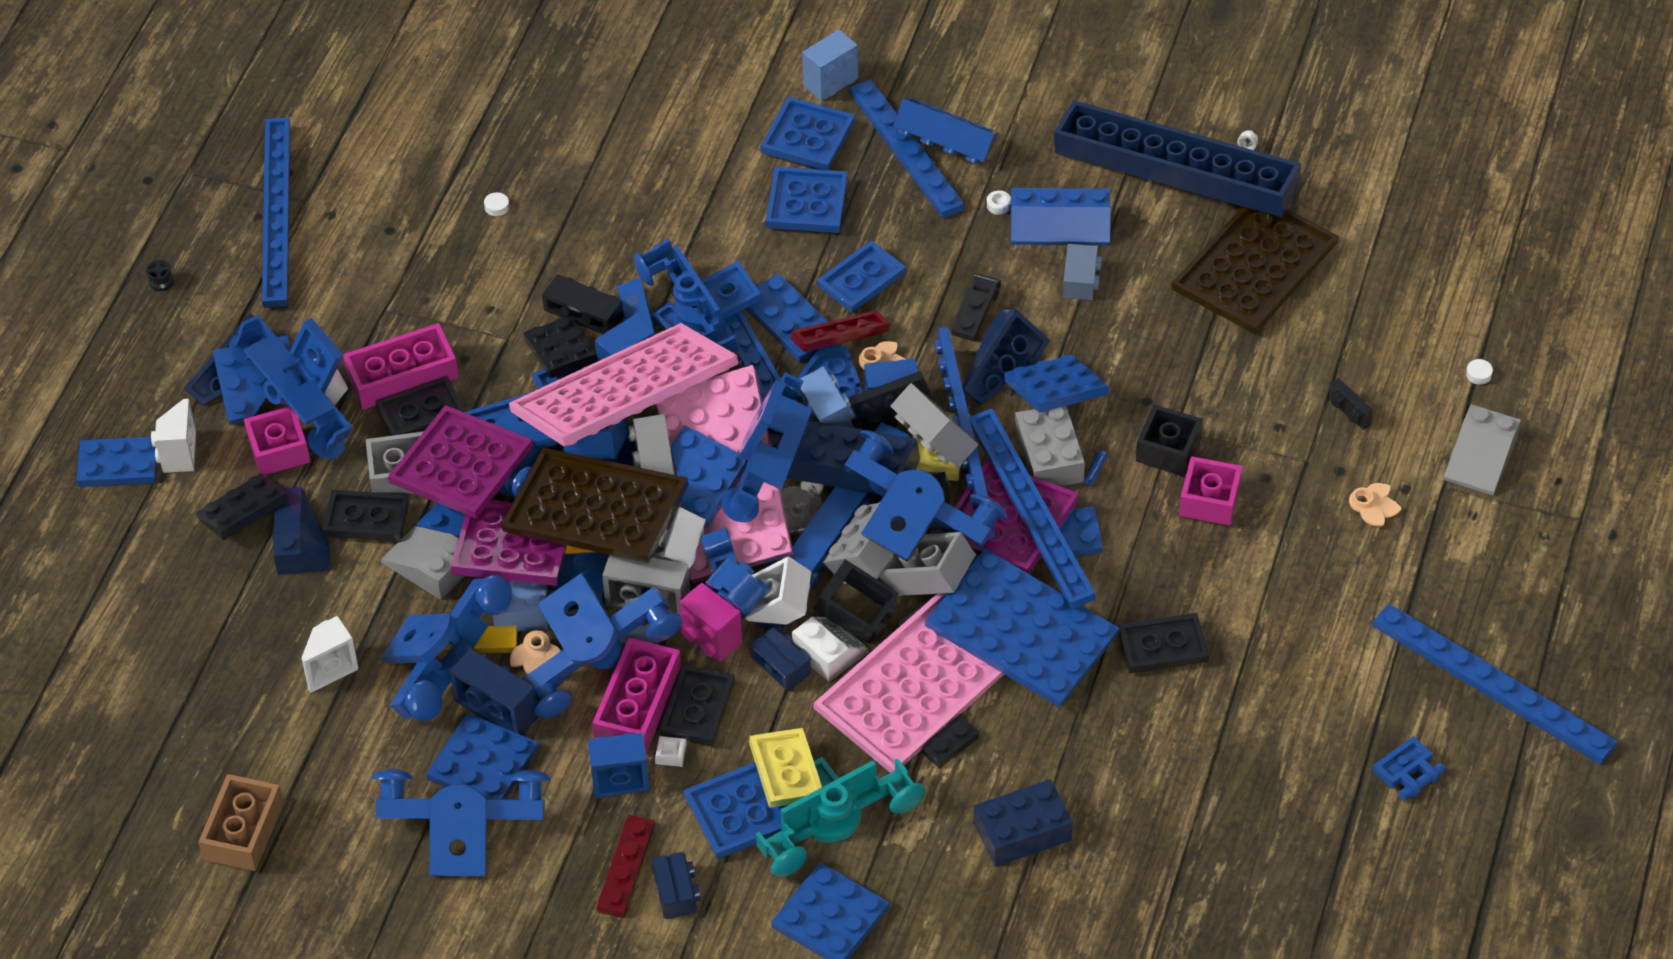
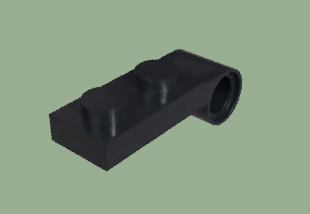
(975, 306)

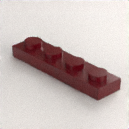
(840, 331)
(625, 866)

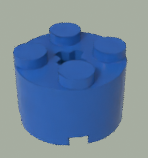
(737, 585)

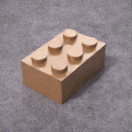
(241, 822)

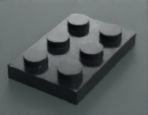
(560, 347)
(875, 404)
(417, 407)
(242, 506)
(366, 515)
(1163, 643)
(697, 705)

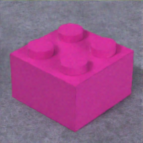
(277, 440)
(1210, 491)
(710, 622)

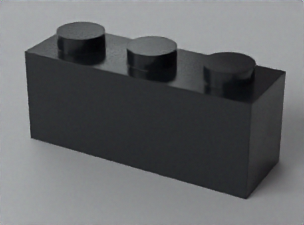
(583, 304)

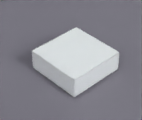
(670, 751)

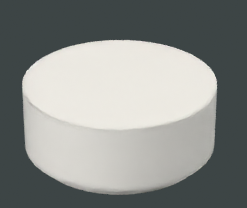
(999, 202)
(496, 204)
(1479, 371)

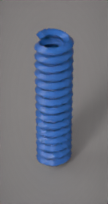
(1095, 467)

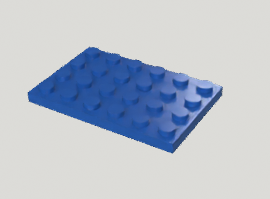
(1022, 628)

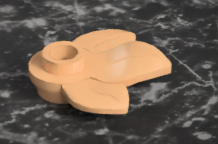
(882, 352)
(1375, 504)
(533, 656)

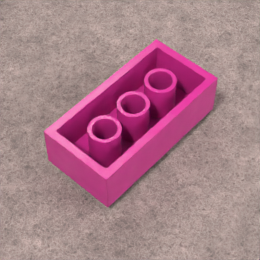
(399, 364)
(638, 691)

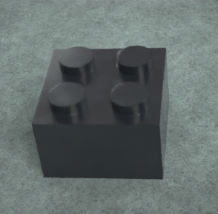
(1169, 440)

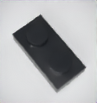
(1350, 403)
(950, 741)

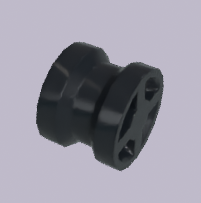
(159, 275)

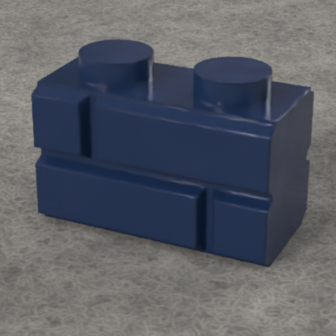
(781, 658)
(675, 885)

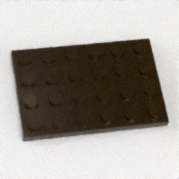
(1254, 265)
(595, 505)

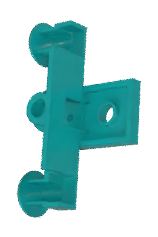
(835, 811)

